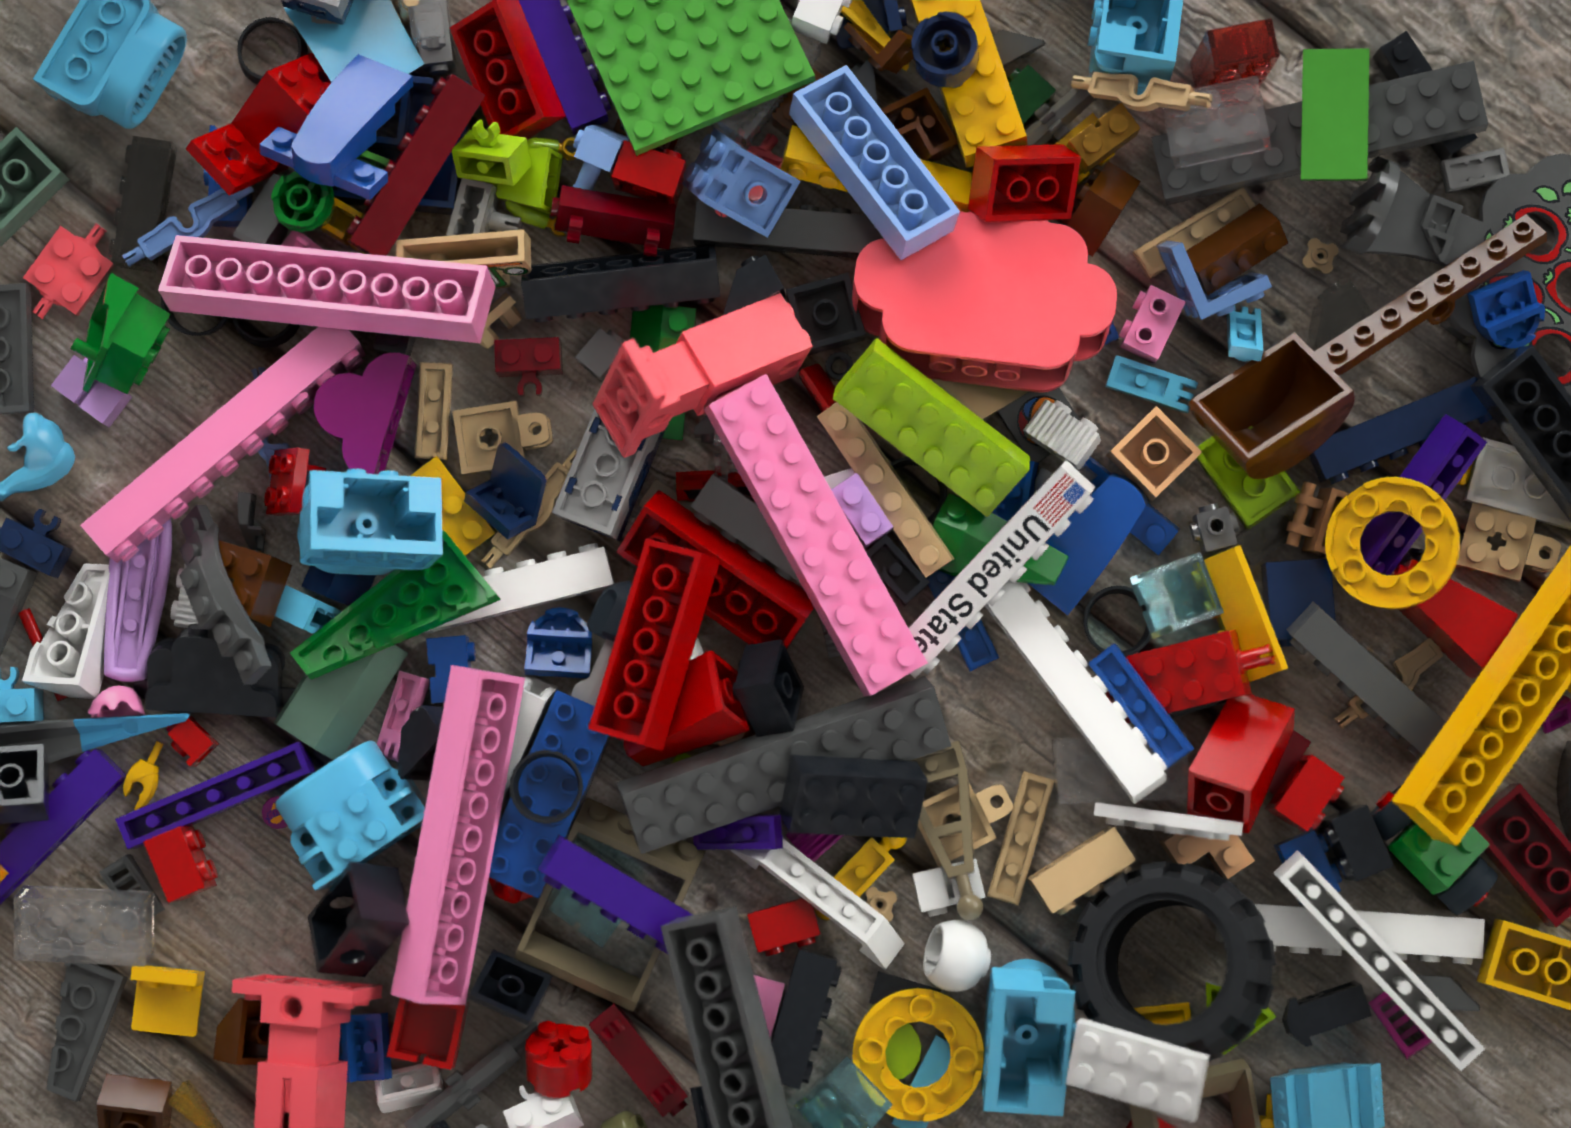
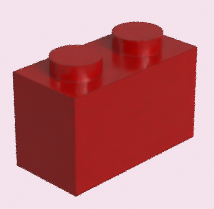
(783, 925)

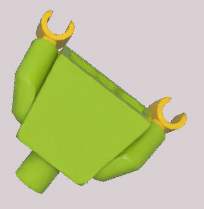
(535, 190)

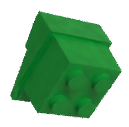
(121, 337)

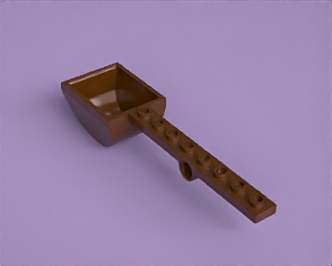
(1297, 392)

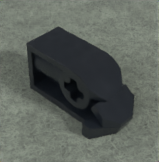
(1325, 1011)

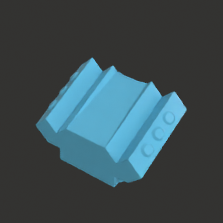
(1329, 1097)

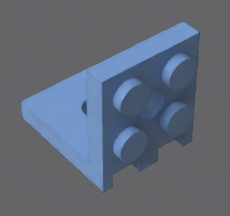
(726, 175)
(1188, 288)

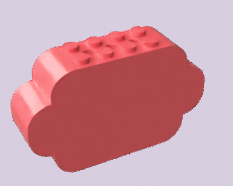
(989, 303)

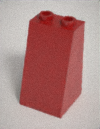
(1461, 623)
(702, 714)
(1239, 759)

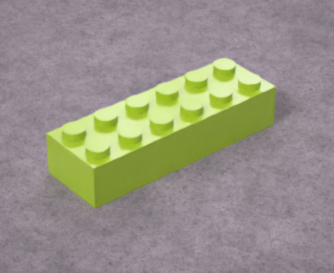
(931, 427)

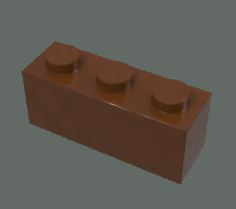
(1236, 248)

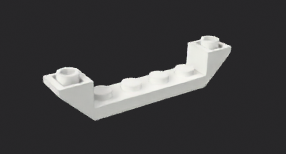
(830, 898)

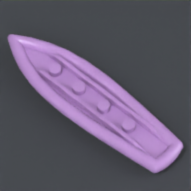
(136, 607)

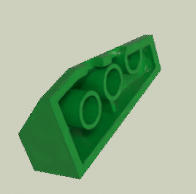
(660, 329)
(968, 531)

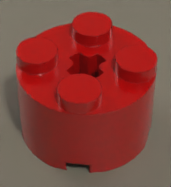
(559, 1059)

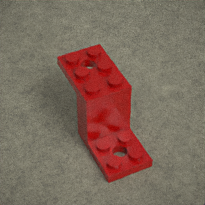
(279, 100)

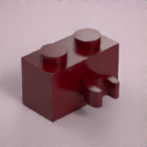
(528, 359)

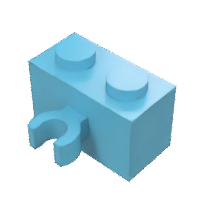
(19, 704)

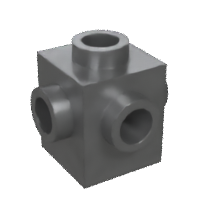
(1208, 539)

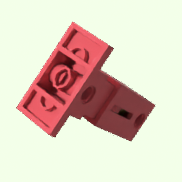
(702, 367)
(303, 1077)

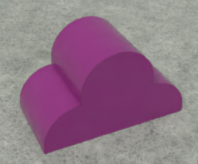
(366, 409)

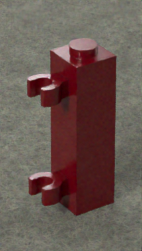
(614, 218)
(640, 1060)

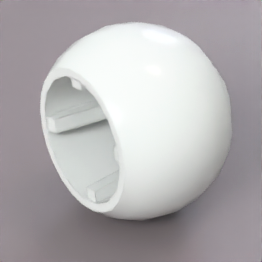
(956, 956)

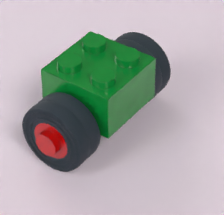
(1449, 870)

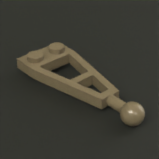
(939, 767)

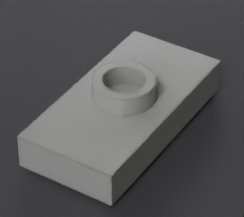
(1474, 170)

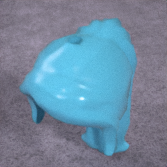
(45, 459)

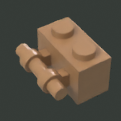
(1323, 508)

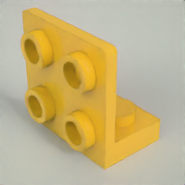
(167, 1000)

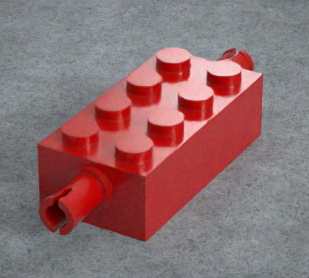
(1198, 670)

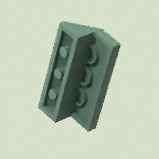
(335, 705)

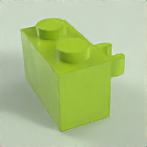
(491, 155)

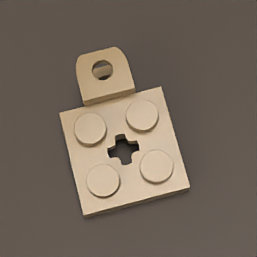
(507, 423)
(1520, 547)
(981, 816)

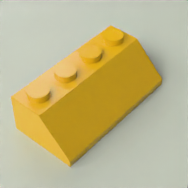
(1243, 608)

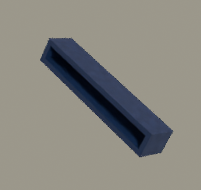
(1394, 432)

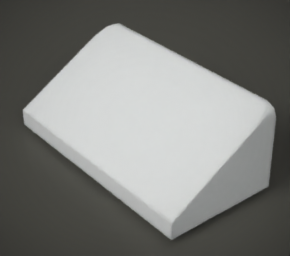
(408, 1087)

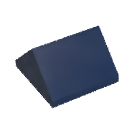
(338, 587)

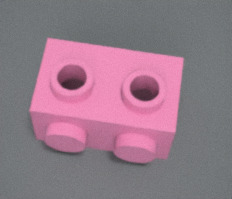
(1152, 323)

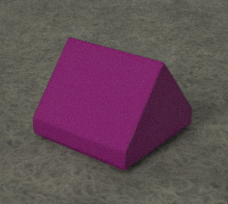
(1559, 715)

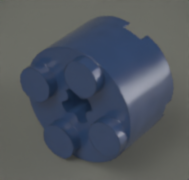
(947, 67)

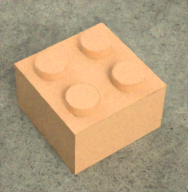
(1154, 453)

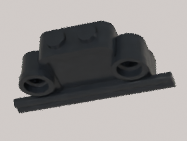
(194, 677)

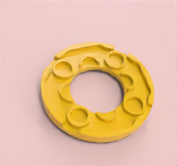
(1372, 500)
(965, 1046)

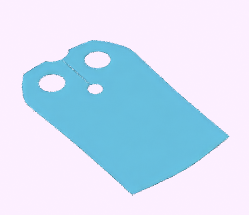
(368, 30)

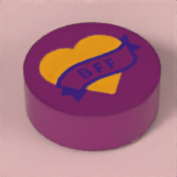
(271, 815)

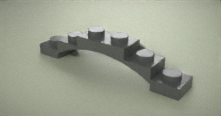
(215, 598)

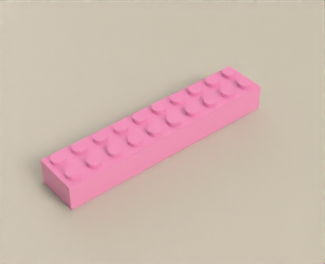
(328, 289)
(222, 442)
(815, 535)
(458, 836)

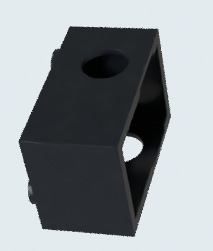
(357, 936)

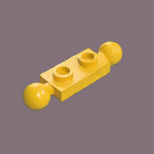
(866, 866)

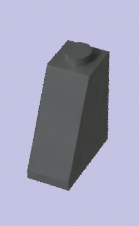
(260, 221)

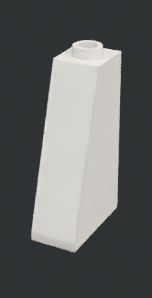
(534, 705)

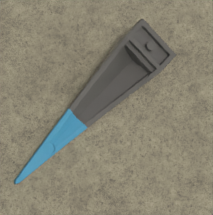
(75, 736)

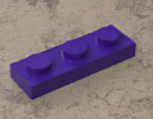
(747, 833)

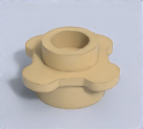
(1311, 259)
(887, 899)

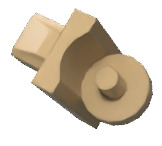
(504, 310)

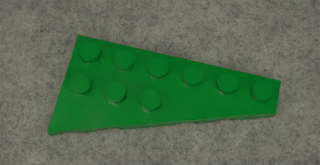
(397, 610)

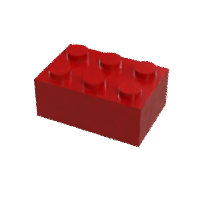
(1024, 182)

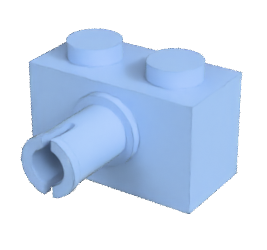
(598, 150)

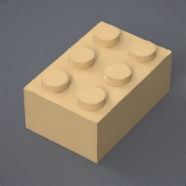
(1081, 871)

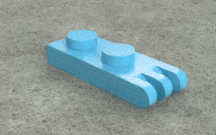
(1245, 334)
(1150, 383)

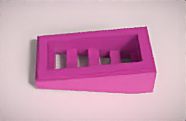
(1407, 1051)

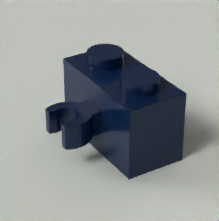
(34, 545)

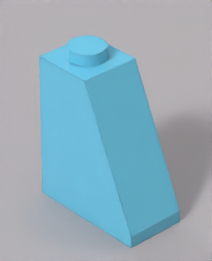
(304, 610)

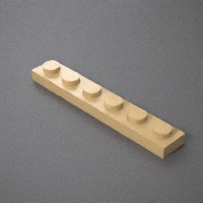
(886, 488)

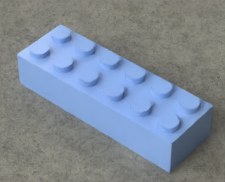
(873, 162)

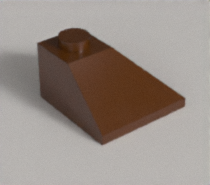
(241, 1035)

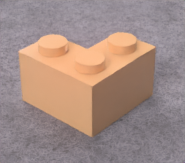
(1226, 856)

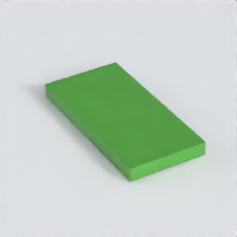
(1335, 114)

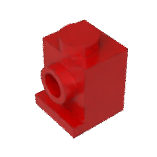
(191, 740)

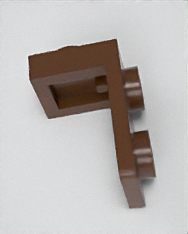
(892, 57)

